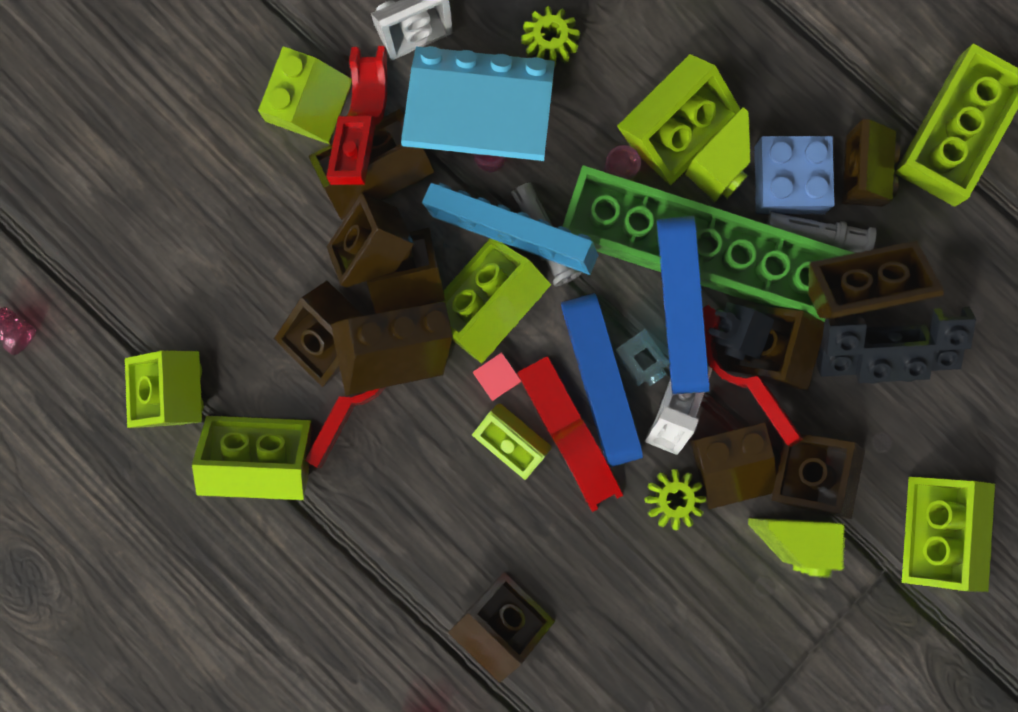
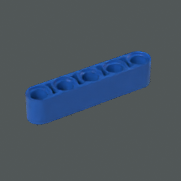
(683, 305)
(601, 380)

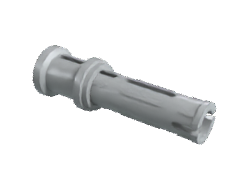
(530, 205)
(836, 235)

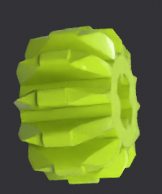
(545, 25)
(677, 511)

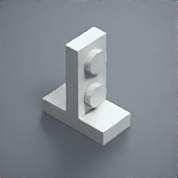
(675, 420)

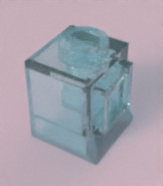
(634, 346)

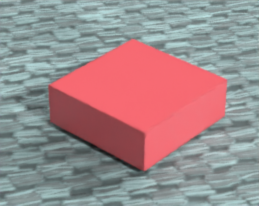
(497, 377)

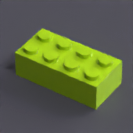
(962, 126)

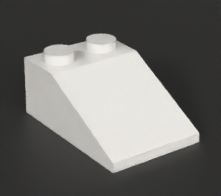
(411, 24)

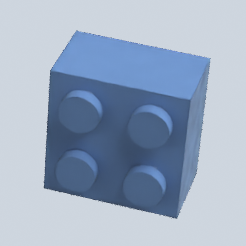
(794, 174)

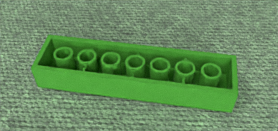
(733, 251)

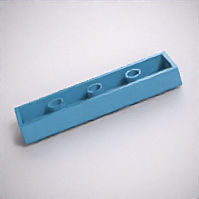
(511, 228)

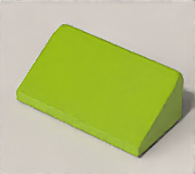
(512, 441)

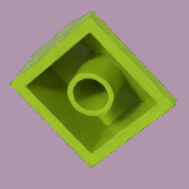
(305, 95)
(722, 161)
(163, 389)

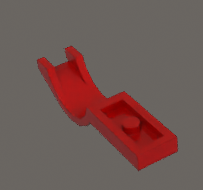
(356, 131)
(755, 384)
(335, 424)
(569, 432)

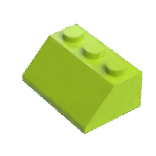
(680, 117)
(491, 297)
(252, 458)
(948, 534)
(805, 544)

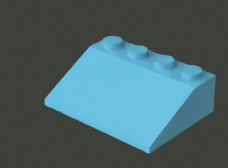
(478, 103)

